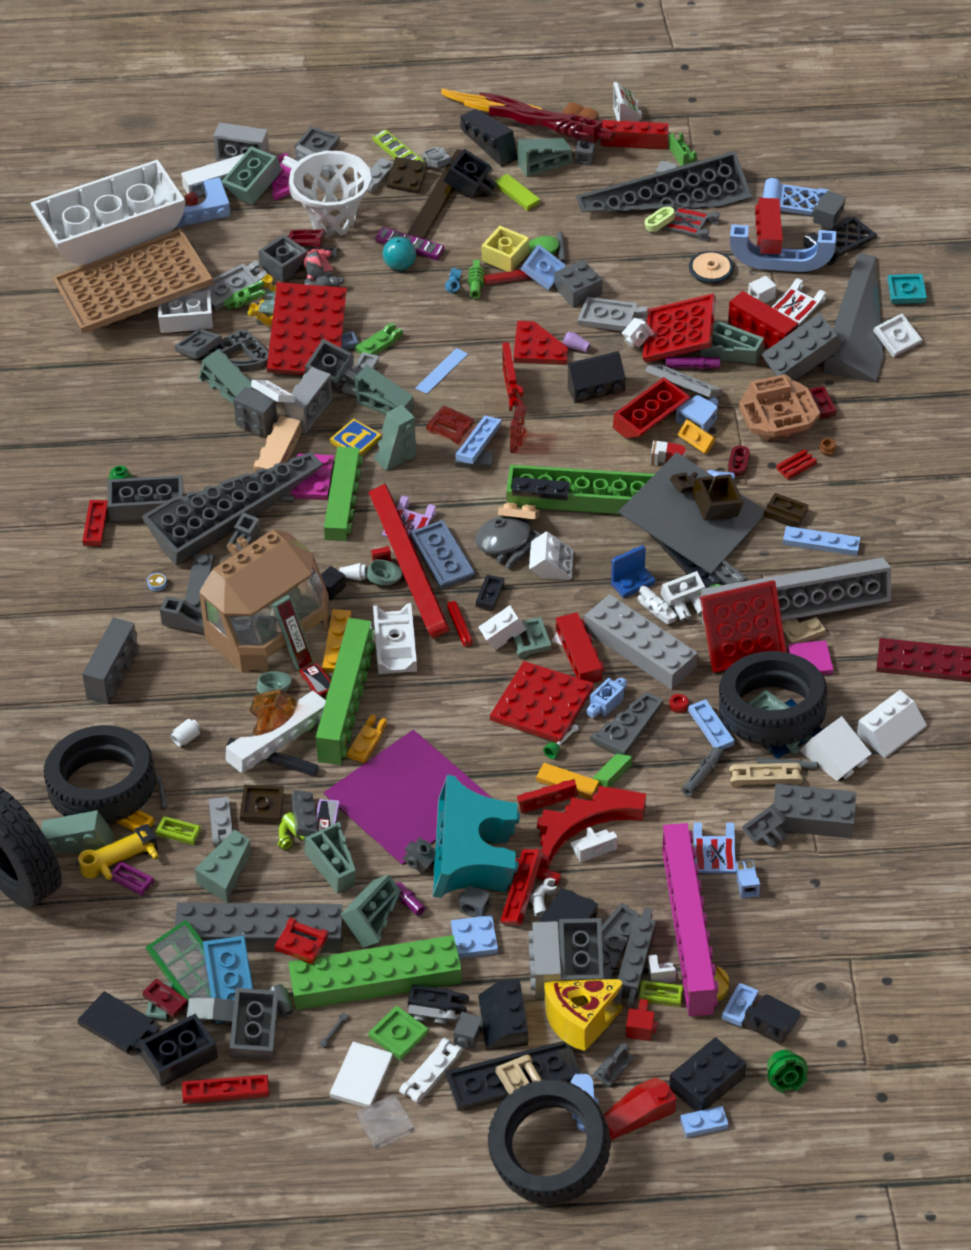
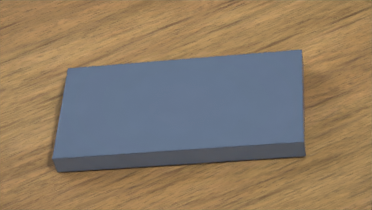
(442, 554)

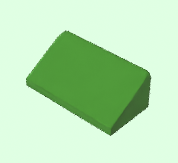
(613, 770)

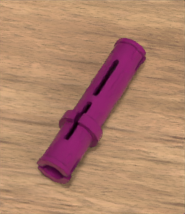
(687, 362)

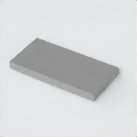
(685, 380)

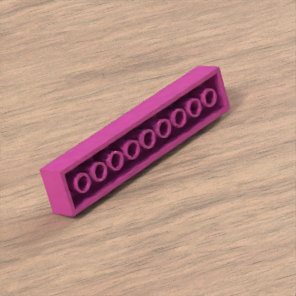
(689, 920)

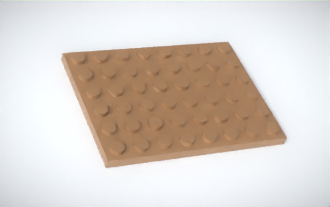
(132, 281)

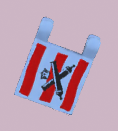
(715, 853)

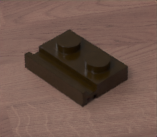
(786, 510)

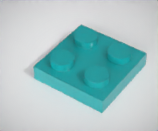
(906, 288)

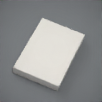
(361, 1075)

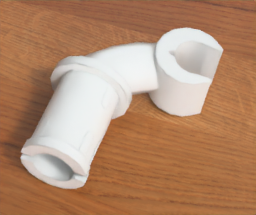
(537, 897)

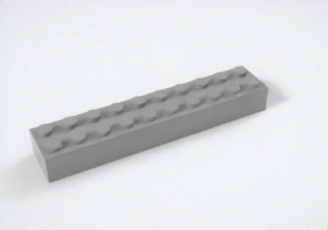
(826, 588)

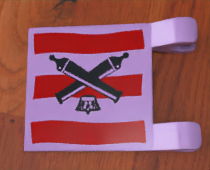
(412, 519)

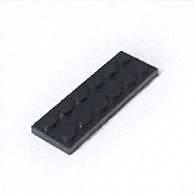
(480, 1084)

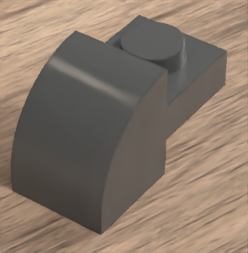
(248, 528)

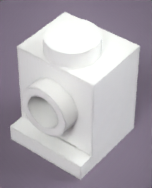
(637, 332)

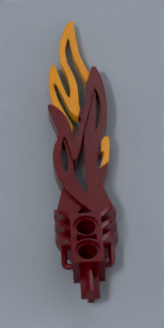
(563, 124)

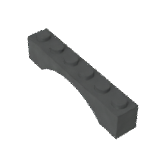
(181, 615)

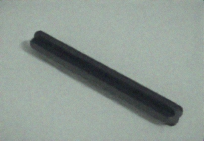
(290, 762)

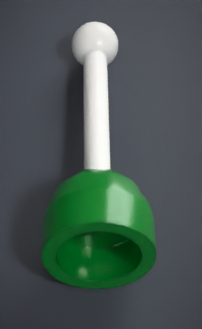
(553, 749)

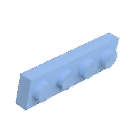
(478, 439)
(821, 540)

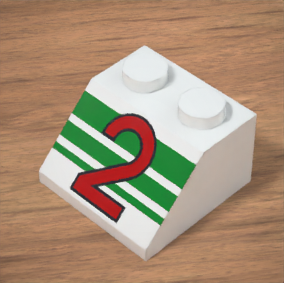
(625, 104)

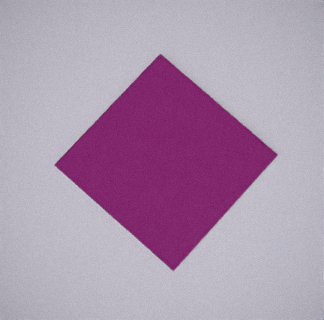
(398, 793)

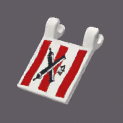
(797, 304)

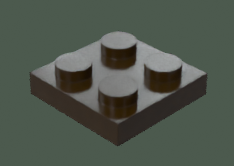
(407, 175)
(261, 803)

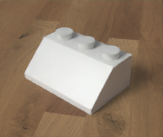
(891, 724)

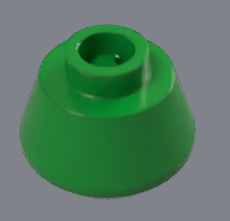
(119, 472)

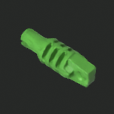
(475, 279)

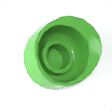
(547, 242)

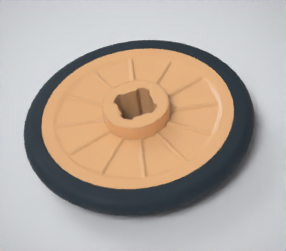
(711, 267)

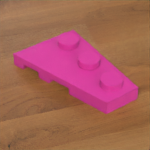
(281, 182)

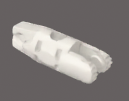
(656, 605)

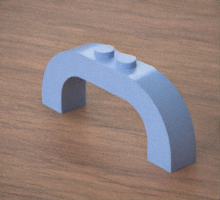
(789, 259)

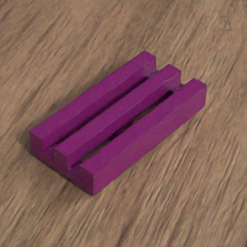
(129, 881)

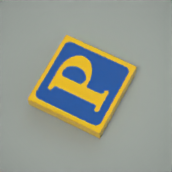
(356, 435)

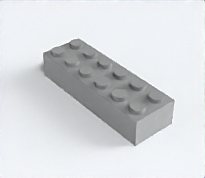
(640, 641)

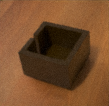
(721, 500)

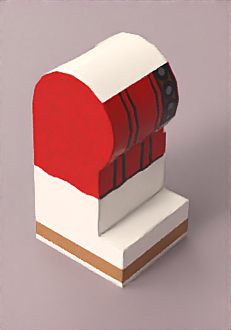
(663, 451)

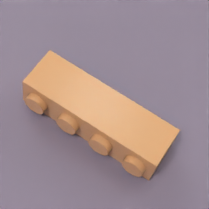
(280, 443)

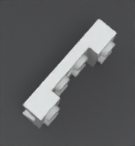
(398, 653)

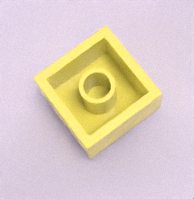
(505, 249)

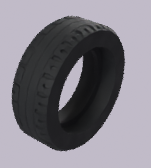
(772, 726)
(92, 745)
(533, 1098)

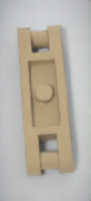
(766, 774)

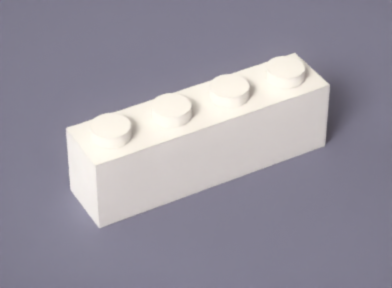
(193, 179)

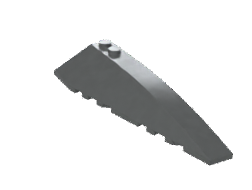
(694, 185)
(855, 323)
(202, 518)

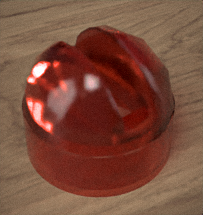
(191, 198)

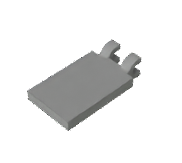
(233, 281)
(610, 313)

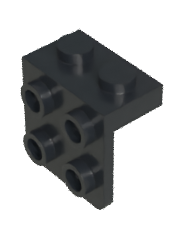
(771, 1018)

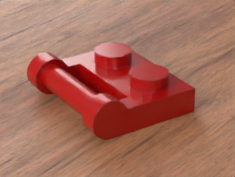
(299, 946)

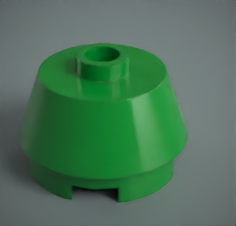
(786, 1071)

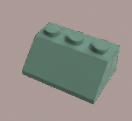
(252, 175)

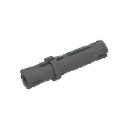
(706, 766)

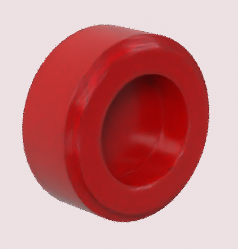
(678, 703)

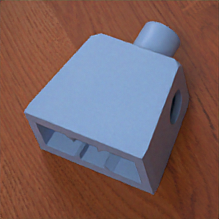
(699, 411)

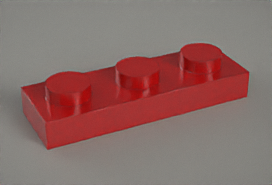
(95, 523)
(547, 796)

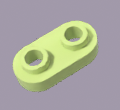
(659, 219)

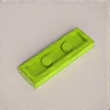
(517, 192)

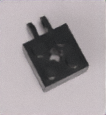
(470, 175)

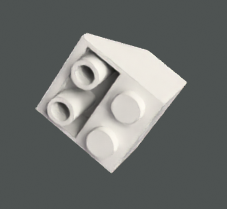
(551, 558)

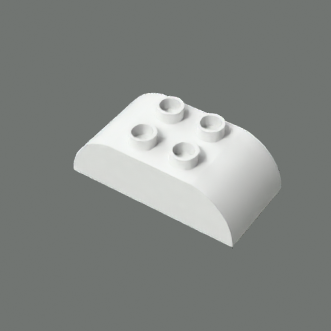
(111, 213)

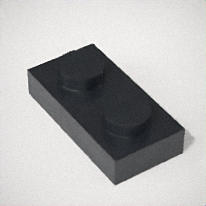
(490, 592)

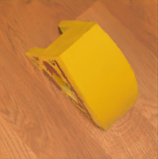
(579, 1020)

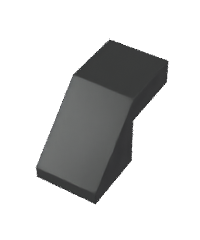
(211, 1009)

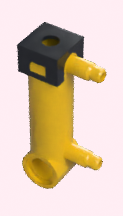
(98, 861)

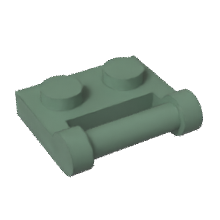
(536, 637)

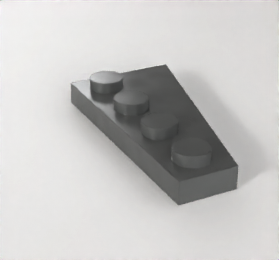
(614, 937)

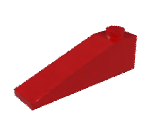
(640, 1107)

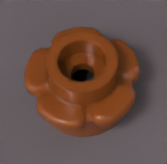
(828, 446)

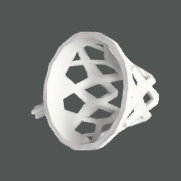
(319, 210)

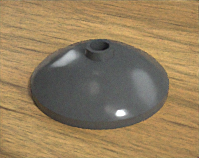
(502, 534)

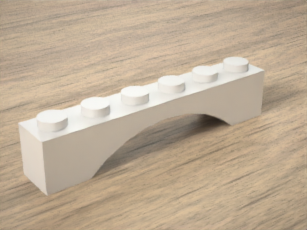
(249, 751)

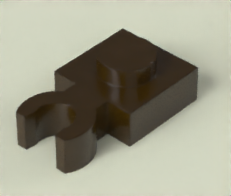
(683, 481)

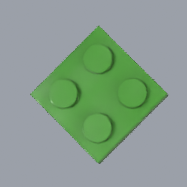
(398, 1032)

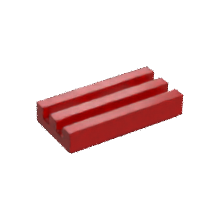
(794, 462)

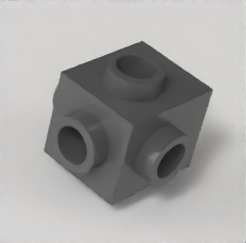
(419, 854)

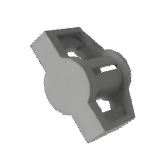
(436, 157)

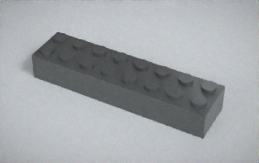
(262, 922)

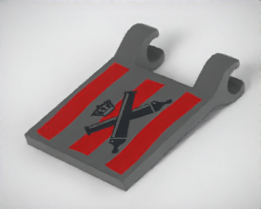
(691, 222)

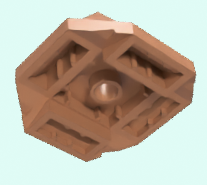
(778, 407)

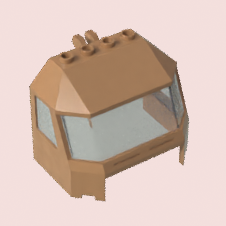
(241, 595)

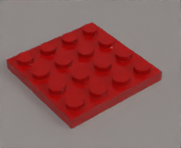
(680, 328)
(742, 623)
(542, 701)

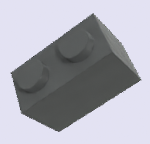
(828, 209)

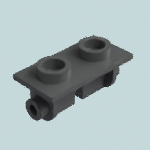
(614, 1065)

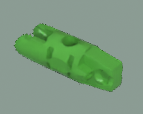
(245, 296)

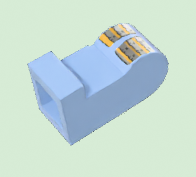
(747, 878)

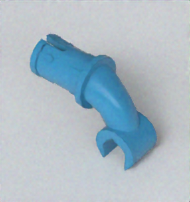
(452, 284)

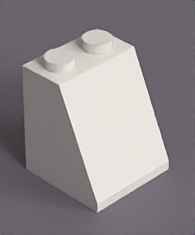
(837, 750)

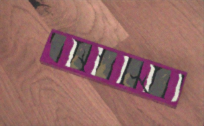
(423, 247)

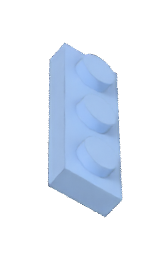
(711, 725)

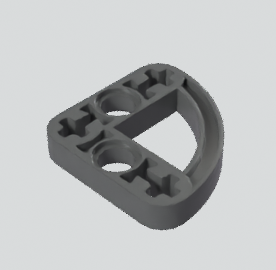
(243, 340)

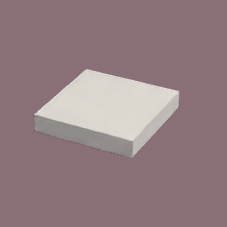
(897, 335)

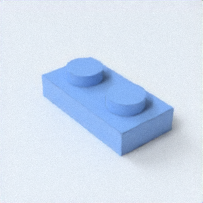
(739, 1002)
(704, 1121)

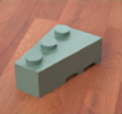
(734, 345)
(223, 375)
(398, 438)
(77, 832)
(370, 910)

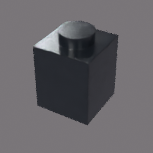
(334, 581)

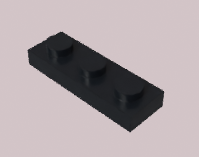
(540, 488)

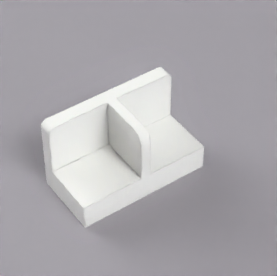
(594, 844)

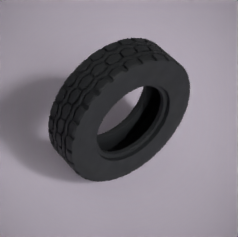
(26, 859)

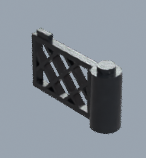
(811, 238)

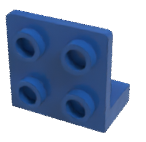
(630, 573)

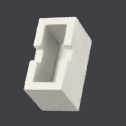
(502, 627)

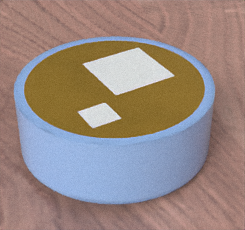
(156, 582)

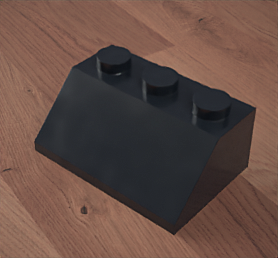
(596, 377)
(503, 1015)

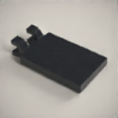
(117, 1023)

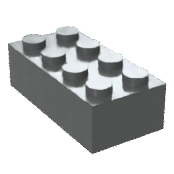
(803, 348)
(135, 497)
(110, 661)
(816, 810)

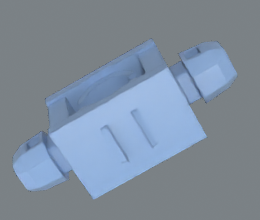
(606, 697)

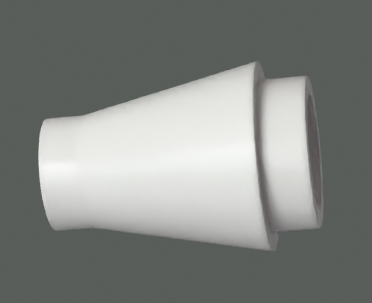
(355, 571)

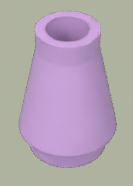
(575, 342)

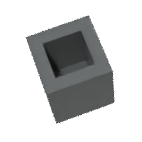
(467, 1030)

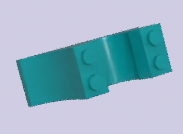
(462, 827)

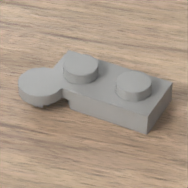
(421, 1013)

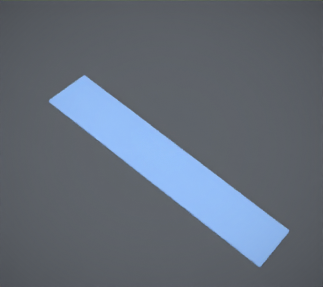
(441, 371)

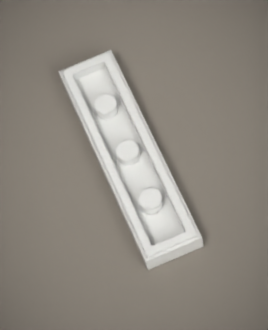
(273, 391)

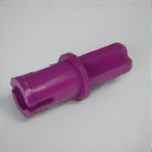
(409, 898)

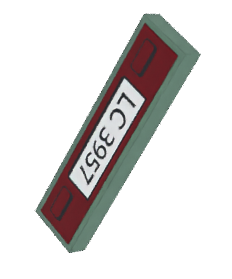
(293, 633)

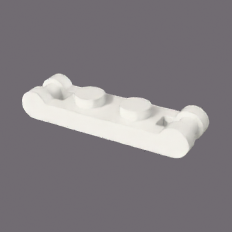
(431, 1071)

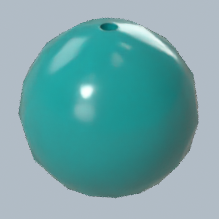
(399, 253)

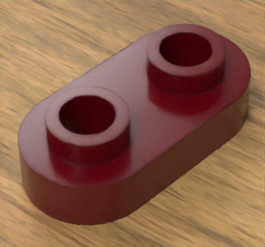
(739, 460)

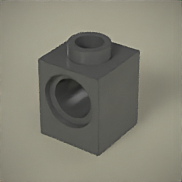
(585, 152)
(474, 902)

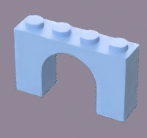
(213, 208)

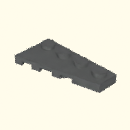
(629, 725)

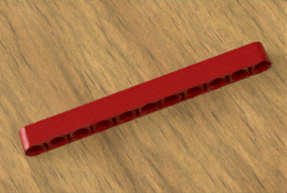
(409, 561)

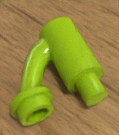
(287, 823)

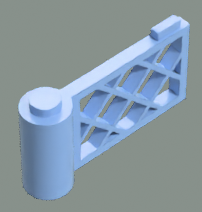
(774, 189)

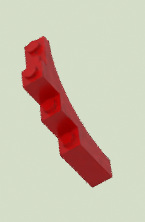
(606, 806)

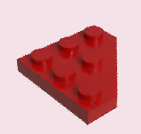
(537, 345)

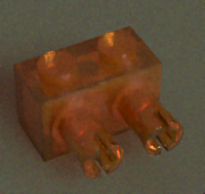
(271, 710)

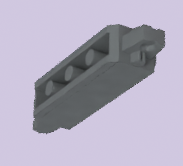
(636, 957)

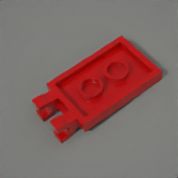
(510, 378)

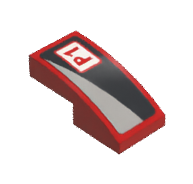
(316, 678)

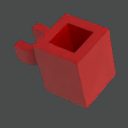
(641, 1022)

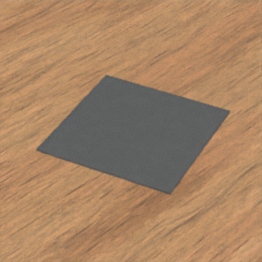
(678, 521)

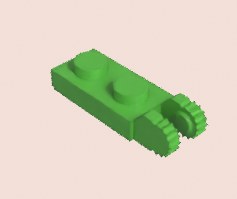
(380, 340)

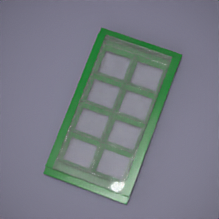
(182, 961)

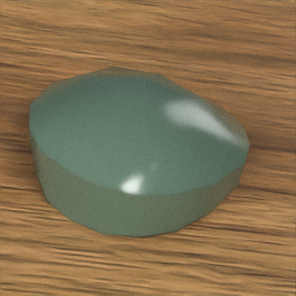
(383, 572)
(273, 681)

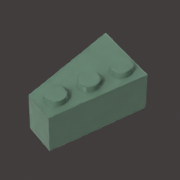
(542, 155)
(380, 393)
(331, 857)
(223, 866)

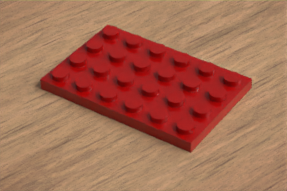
(300, 322)

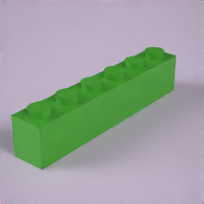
(342, 494)

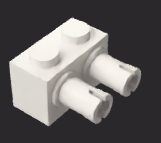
(682, 591)

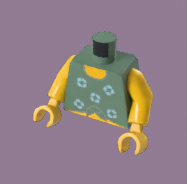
(265, 309)

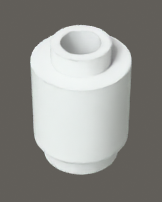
(185, 732)

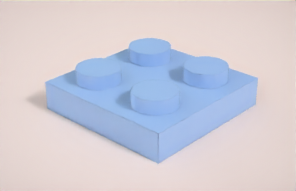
(542, 266)
(474, 936)

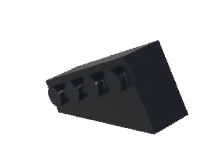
(490, 136)

